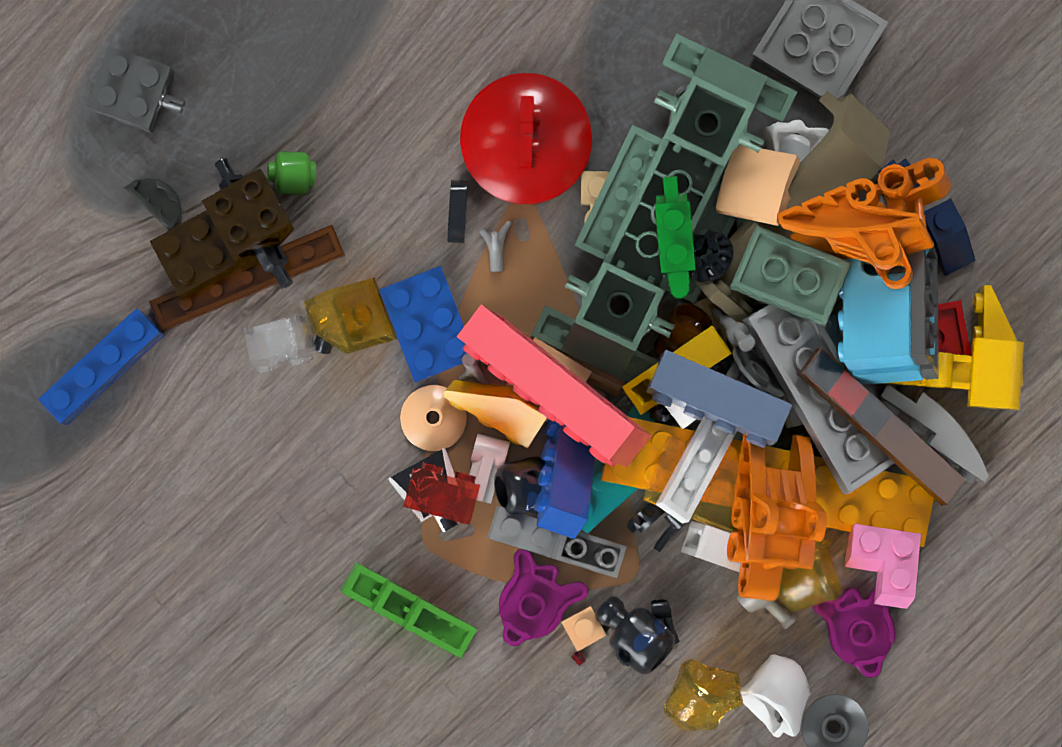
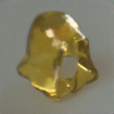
(808, 587)
(702, 696)

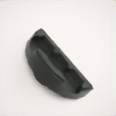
(158, 200)

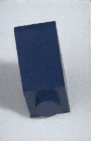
(949, 237)

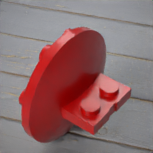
(526, 138)

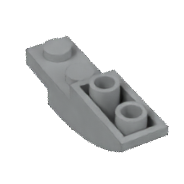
(946, 435)
(583, 551)

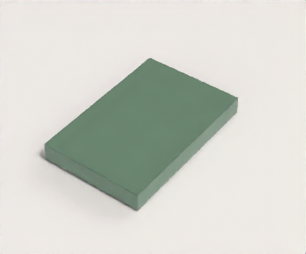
(790, 275)

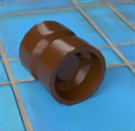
(688, 323)

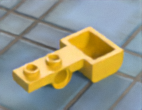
(989, 374)

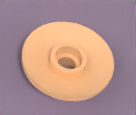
(422, 433)

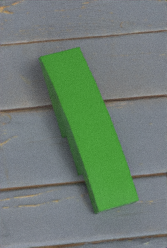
(408, 610)

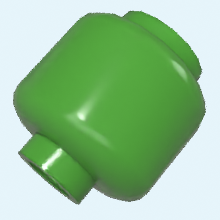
(291, 173)

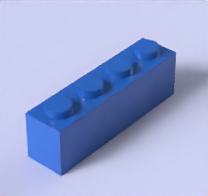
(101, 367)
(564, 482)

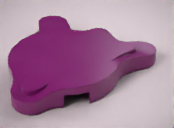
(534, 601)
(859, 630)

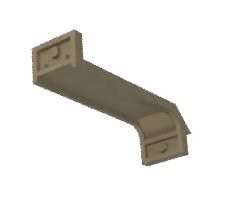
(848, 152)

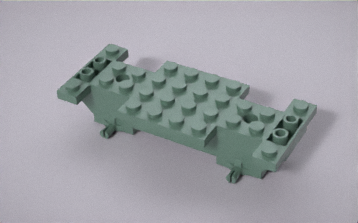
(624, 216)

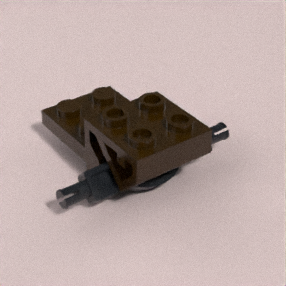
(234, 232)

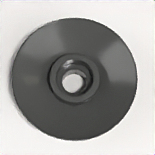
(756, 373)
(834, 707)

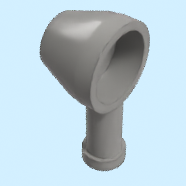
(774, 607)

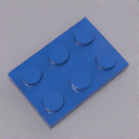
(425, 323)

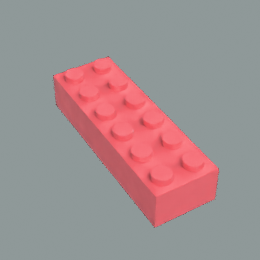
(552, 385)

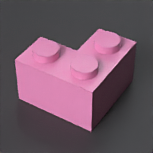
(892, 556)

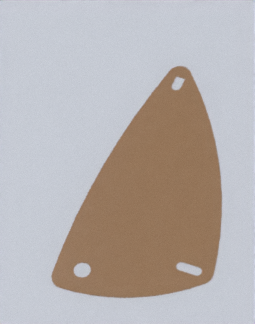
(518, 293)

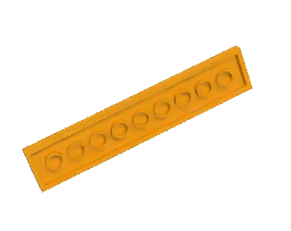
(882, 502)

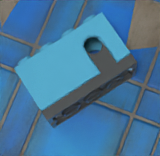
(888, 330)

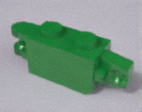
(675, 237)

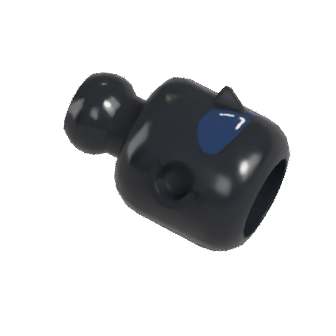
(518, 485)
(636, 635)

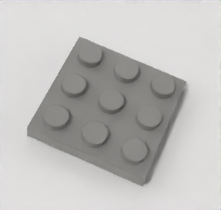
(820, 43)

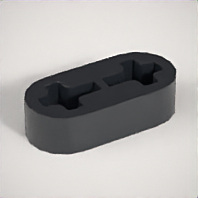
(457, 211)

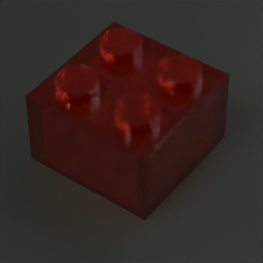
(442, 494)

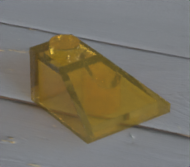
(351, 317)

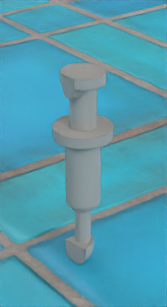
(736, 332)

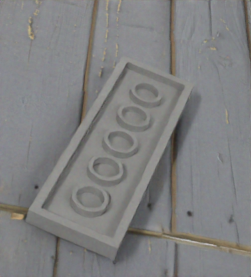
(787, 345)

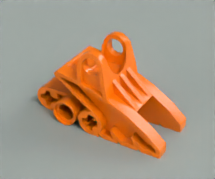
(868, 227)
(774, 518)

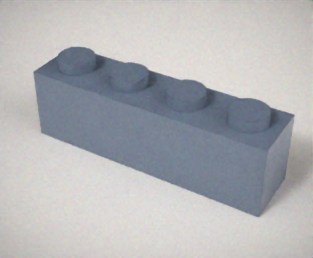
(718, 398)

